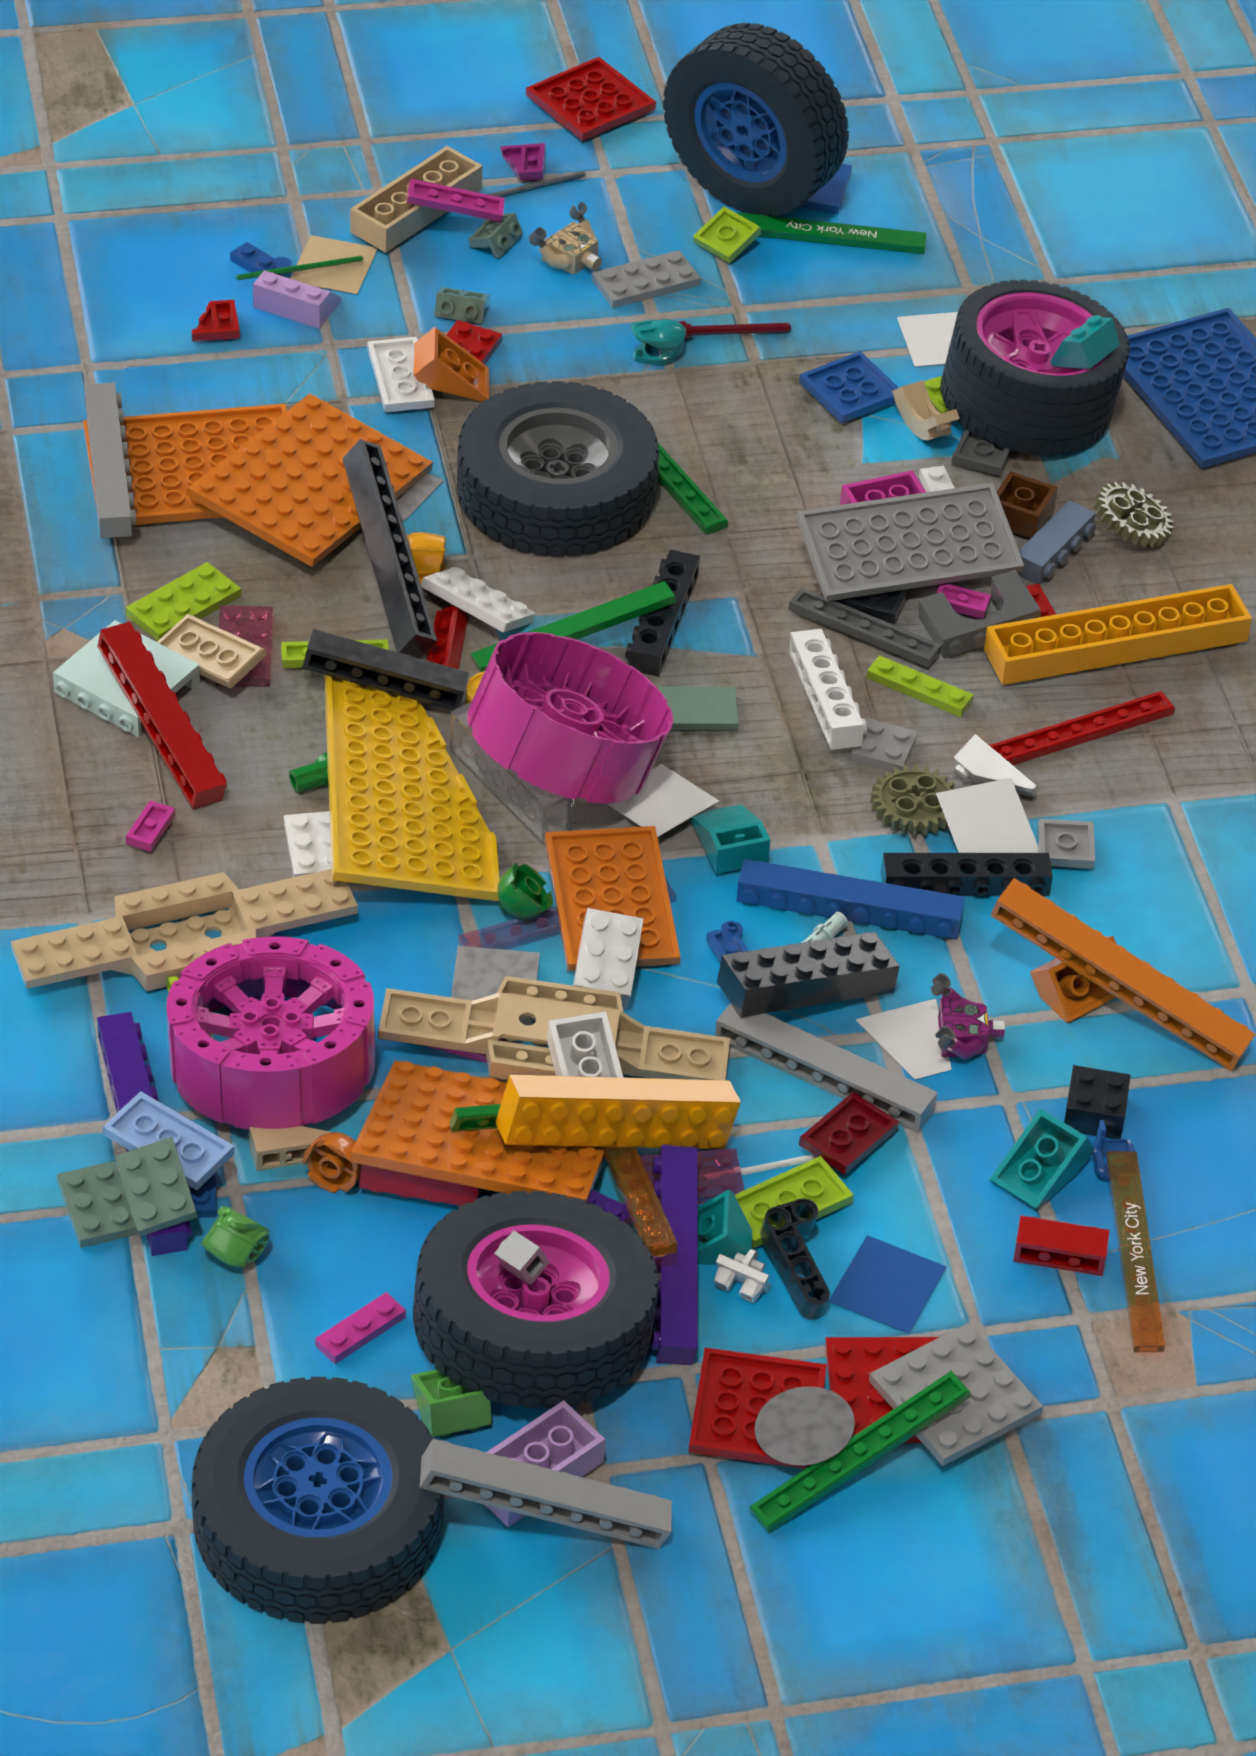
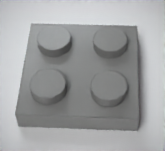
(884, 746)
(1067, 842)

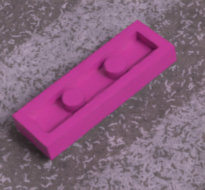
(360, 1328)

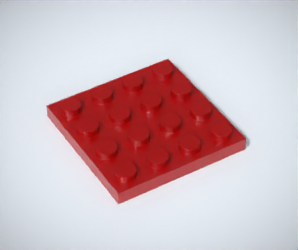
(590, 98)
(849, 1367)
(733, 1393)

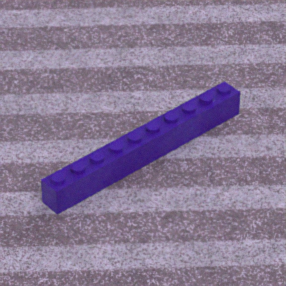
(127, 1077)

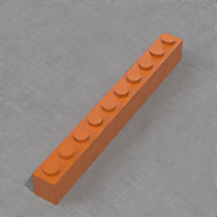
(1122, 974)

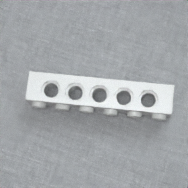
(827, 689)

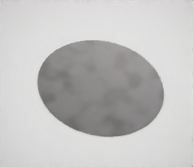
(804, 1425)

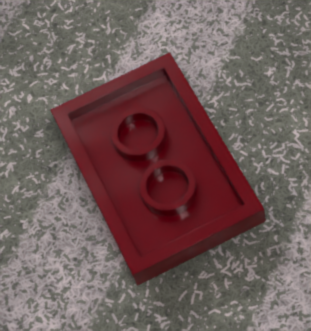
(848, 1133)

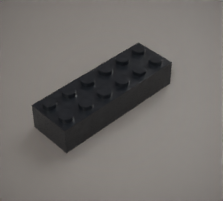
(807, 974)

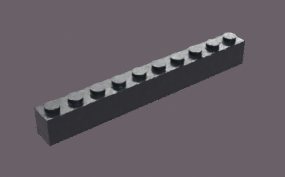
(389, 549)

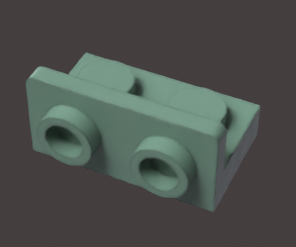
(497, 235)
(461, 305)

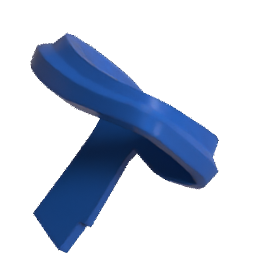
(1102, 1146)

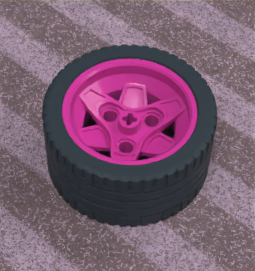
(1003, 373)

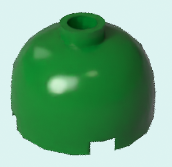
(523, 893)

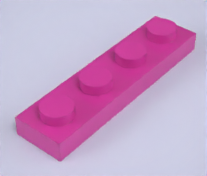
(455, 200)

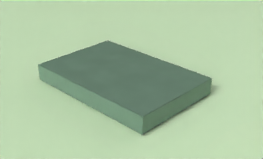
(702, 707)

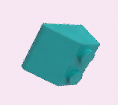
(1087, 344)

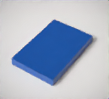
(831, 194)

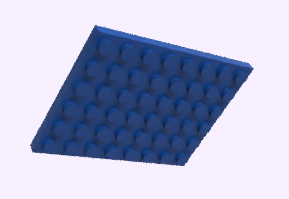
(1200, 383)

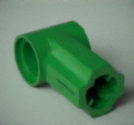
(310, 775)

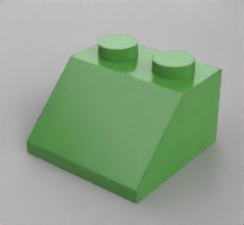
(448, 1406)

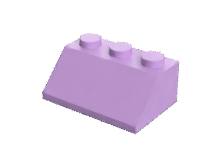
(293, 299)

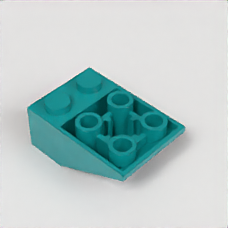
(731, 836)

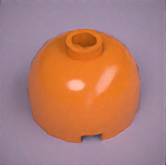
(330, 1162)

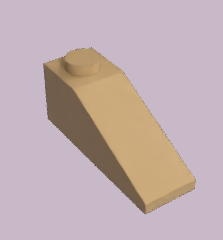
(280, 1146)

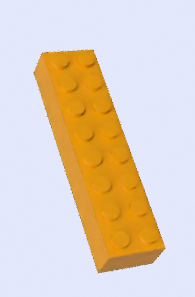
(617, 1112)

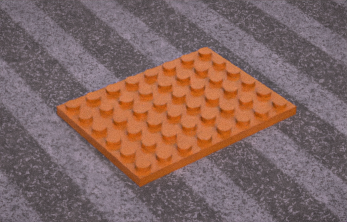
(179, 448)
(293, 480)
(413, 1136)

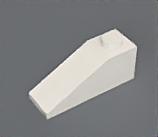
(985, 765)

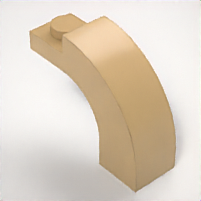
(920, 413)

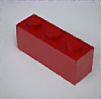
(1061, 1245)

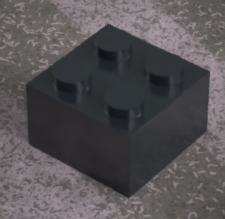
(1097, 1097)

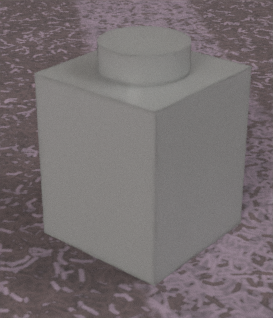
(521, 1257)

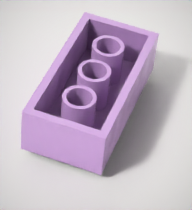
(556, 1442)

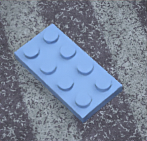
(150, 1121)

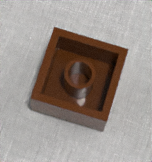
(1026, 503)

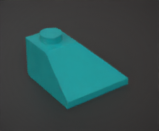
(722, 1229)

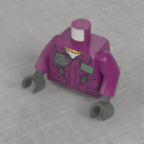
(962, 1023)

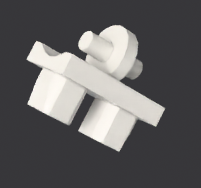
(745, 1270)

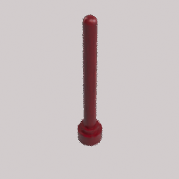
(734, 329)

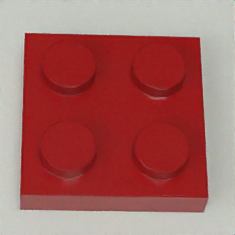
(475, 339)

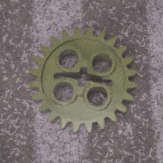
(1133, 514)
(910, 799)

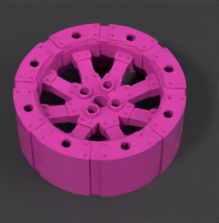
(569, 717)
(269, 1065)

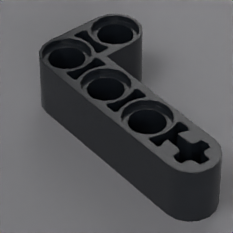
(807, 1292)

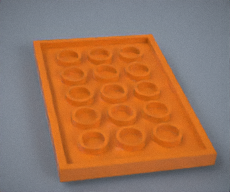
(614, 874)

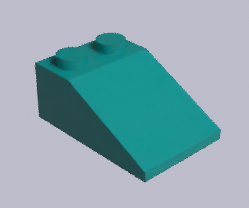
(1042, 1160)

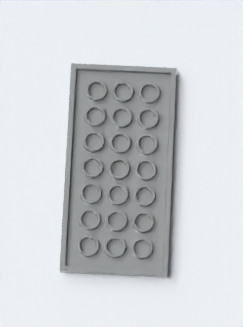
(909, 541)

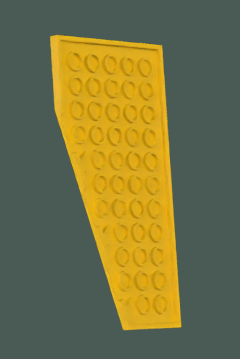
(398, 800)

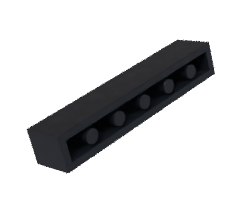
(385, 670)

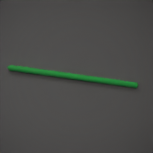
(302, 267)

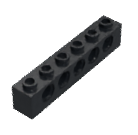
(658, 628)
(968, 872)

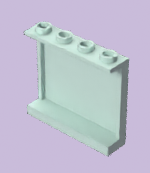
(93, 687)

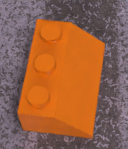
(1067, 990)

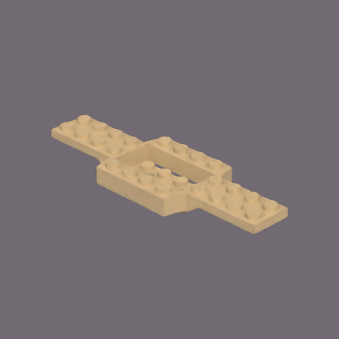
(109, 945)
(482, 1022)

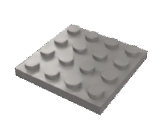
(996, 1400)

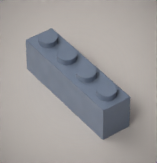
(1056, 541)

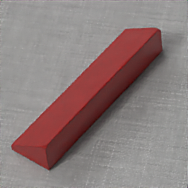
(450, 632)

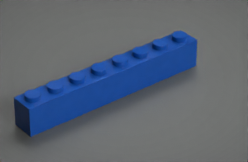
(856, 898)

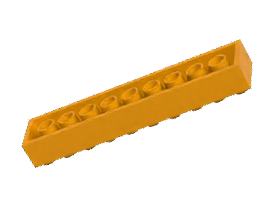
(1117, 634)

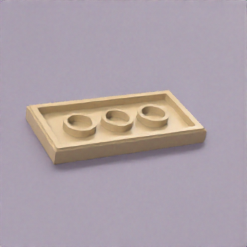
(217, 652)

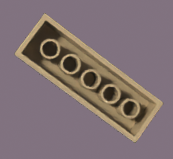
(386, 216)

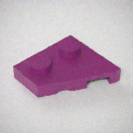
(526, 160)

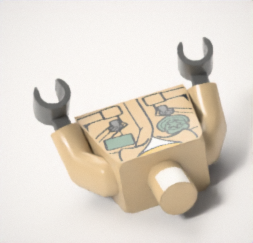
(570, 247)

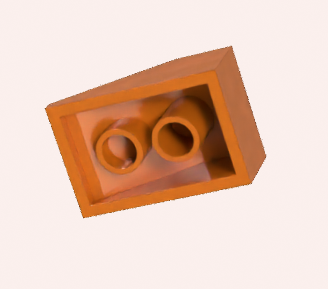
(449, 367)

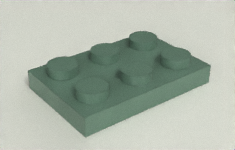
(156, 1186)
(97, 1204)

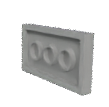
(646, 279)

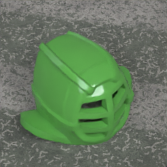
(236, 1238)

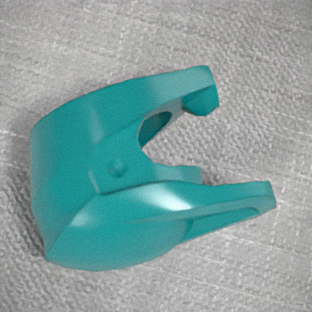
(663, 334)

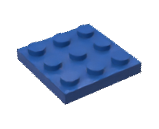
(849, 386)

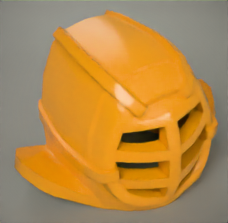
(428, 553)

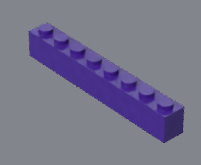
(677, 1272)

